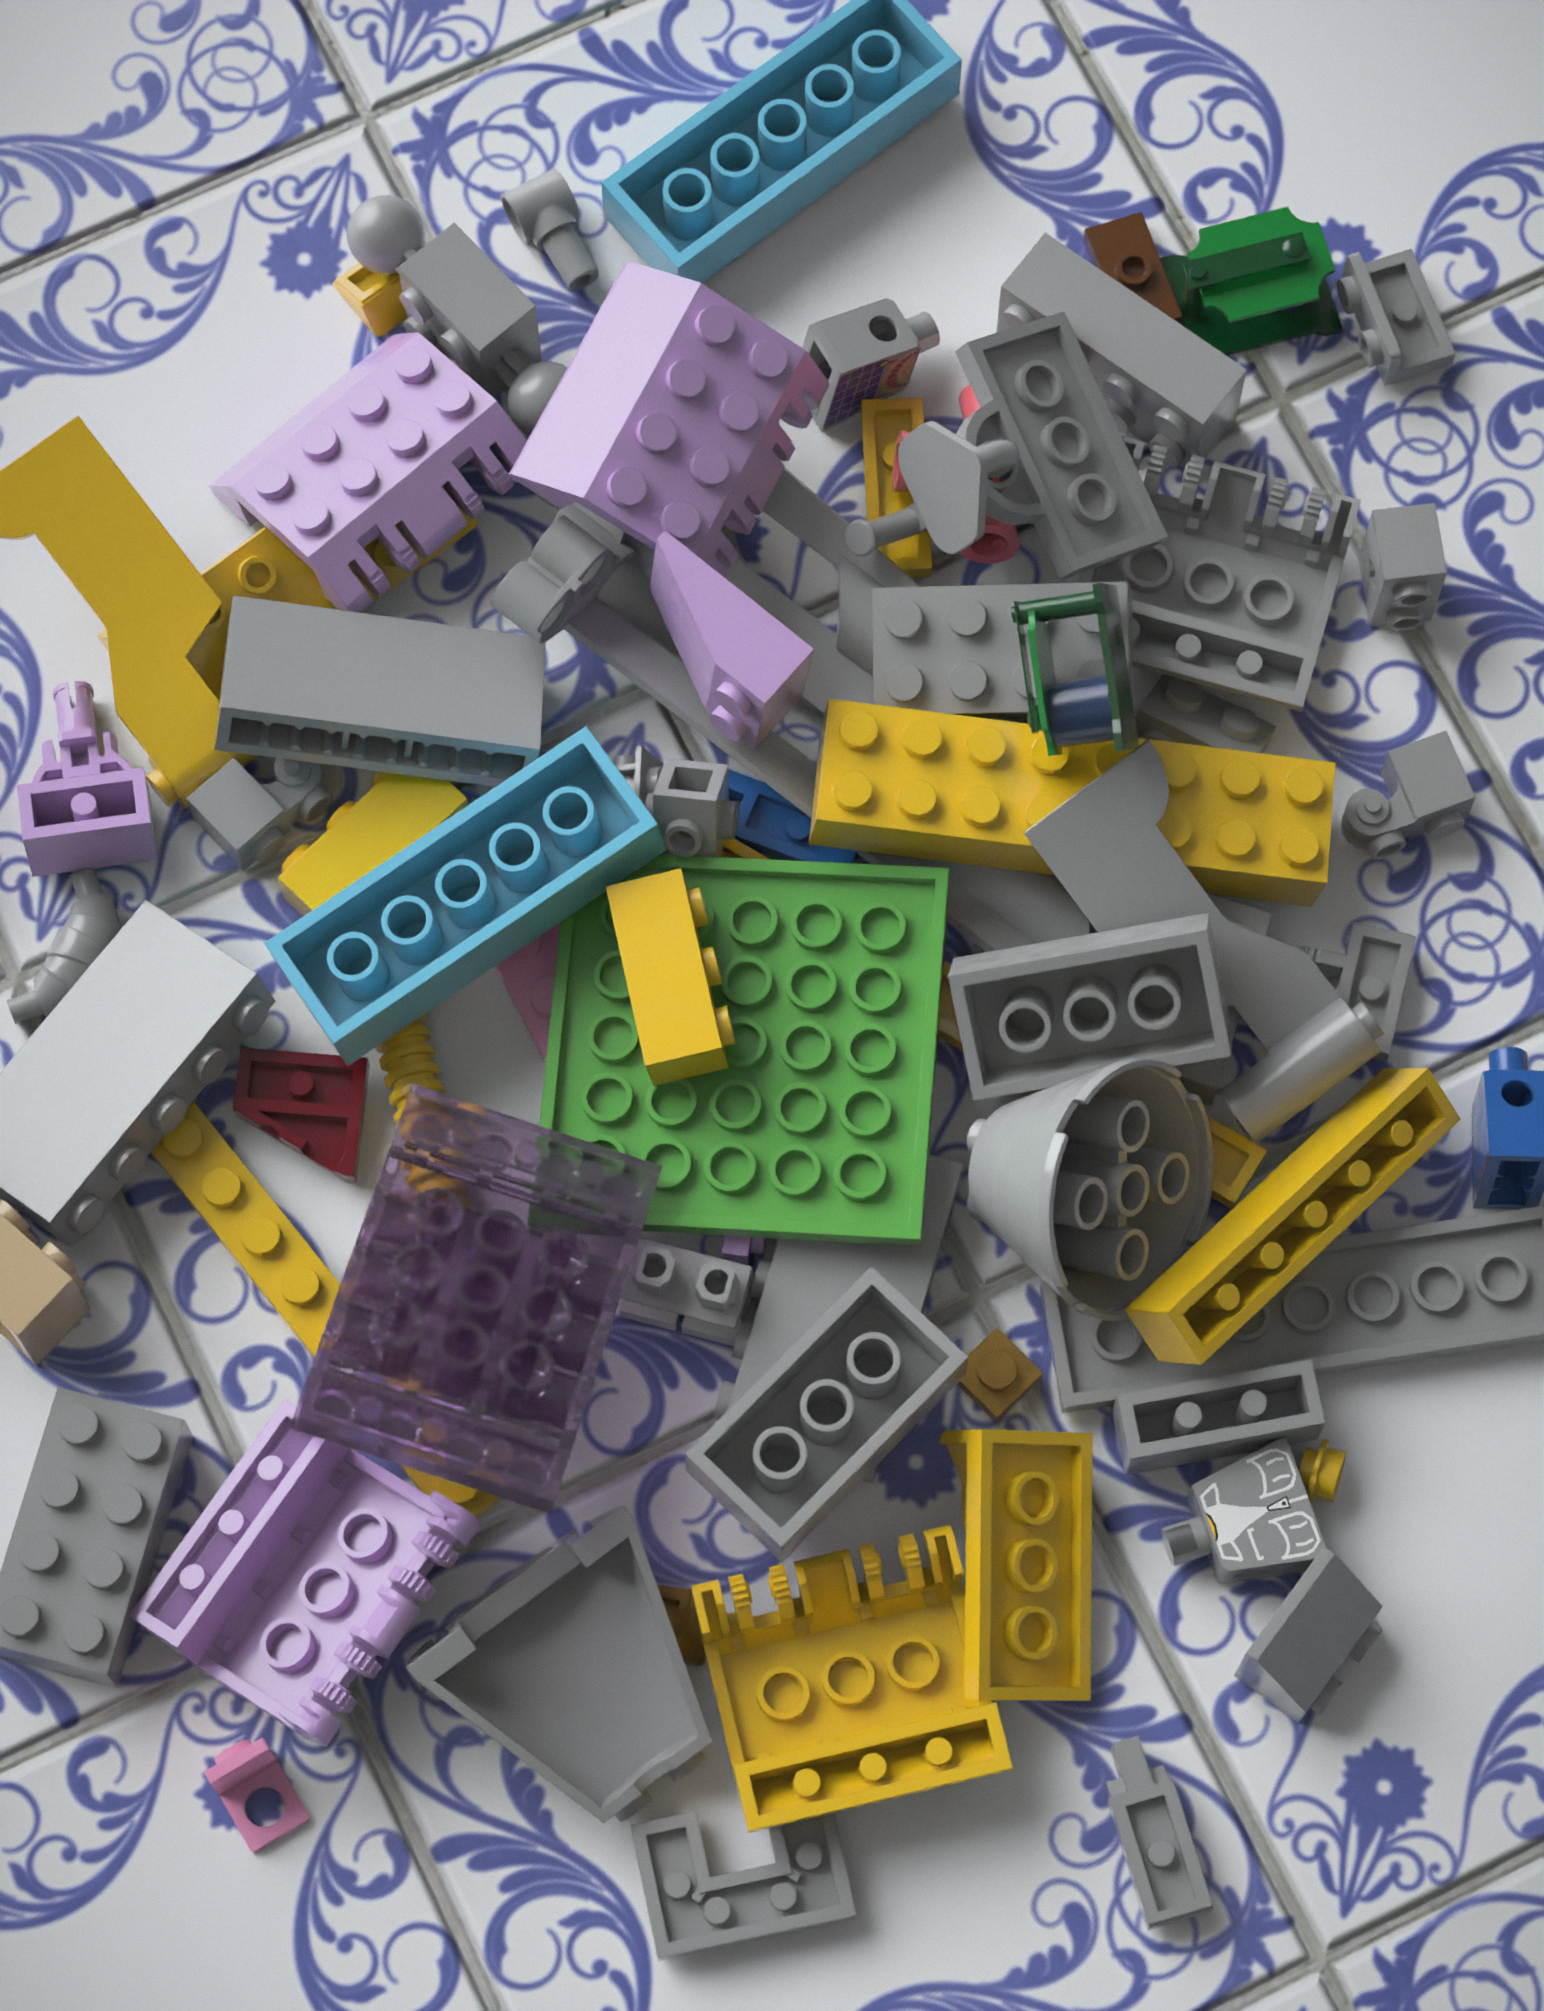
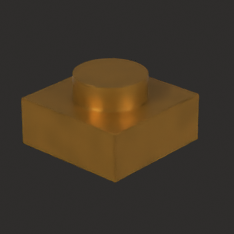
(998, 1375)

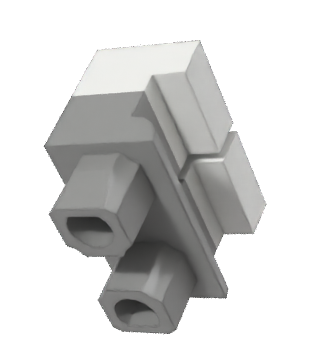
(679, 1282)

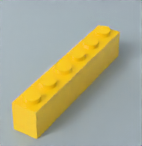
(1292, 1215)

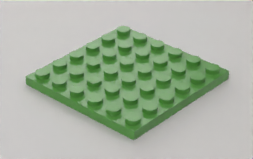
(831, 1063)

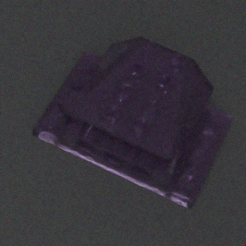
(478, 1299)

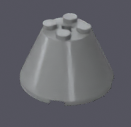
(1096, 1181)

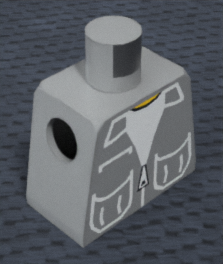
(1249, 1519)

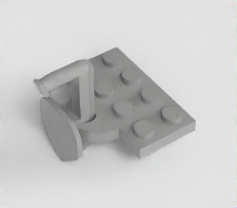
(1048, 444)

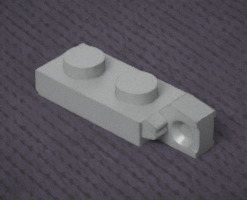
(1155, 1839)

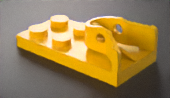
(1026, 1562)

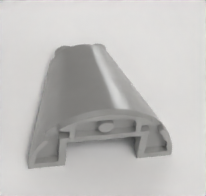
(576, 1670)

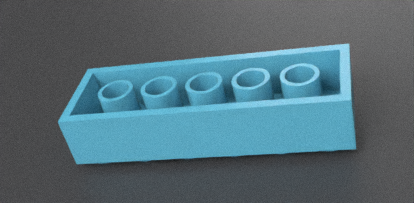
(781, 137)
(467, 895)

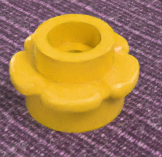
(1322, 1471)

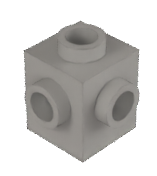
(693, 808)

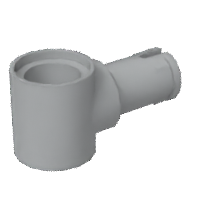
(547, 214)

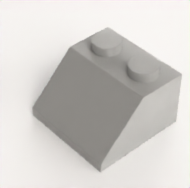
(1311, 1637)

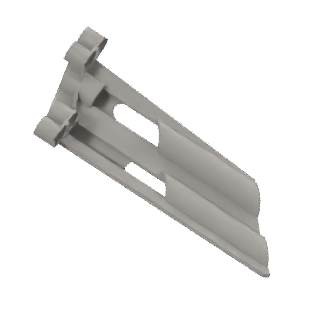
(597, 589)

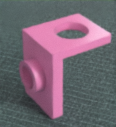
(243, 1771)

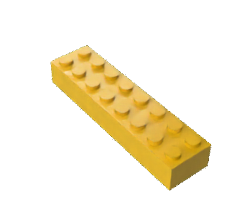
(975, 784)

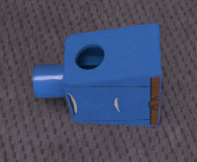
(1508, 1133)

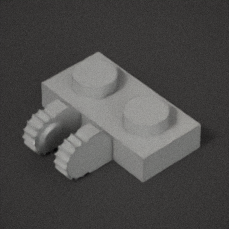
(1371, 974)

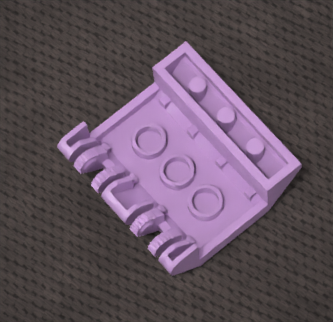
(672, 415)
(372, 460)
(302, 1575)

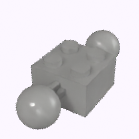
(459, 303)

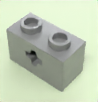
(1402, 566)

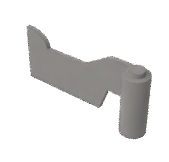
(1129, 875)

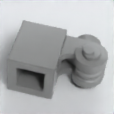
(1426, 797)
(253, 817)

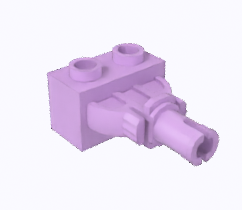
(88, 804)

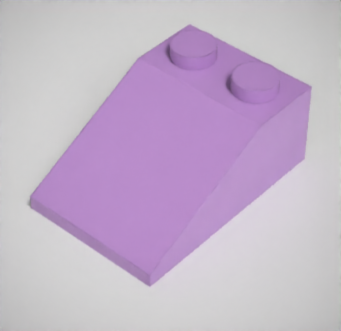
(734, 650)

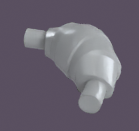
(75, 947)

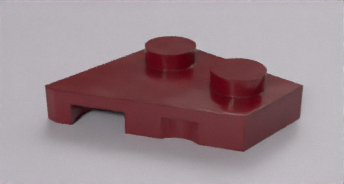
(306, 1104)

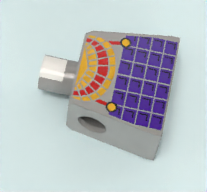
(866, 356)

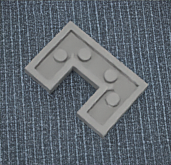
(704, 1913)

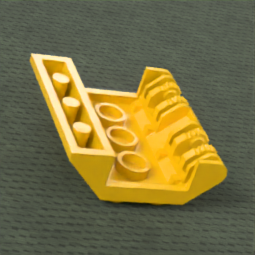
(847, 1685)

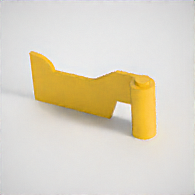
(138, 589)

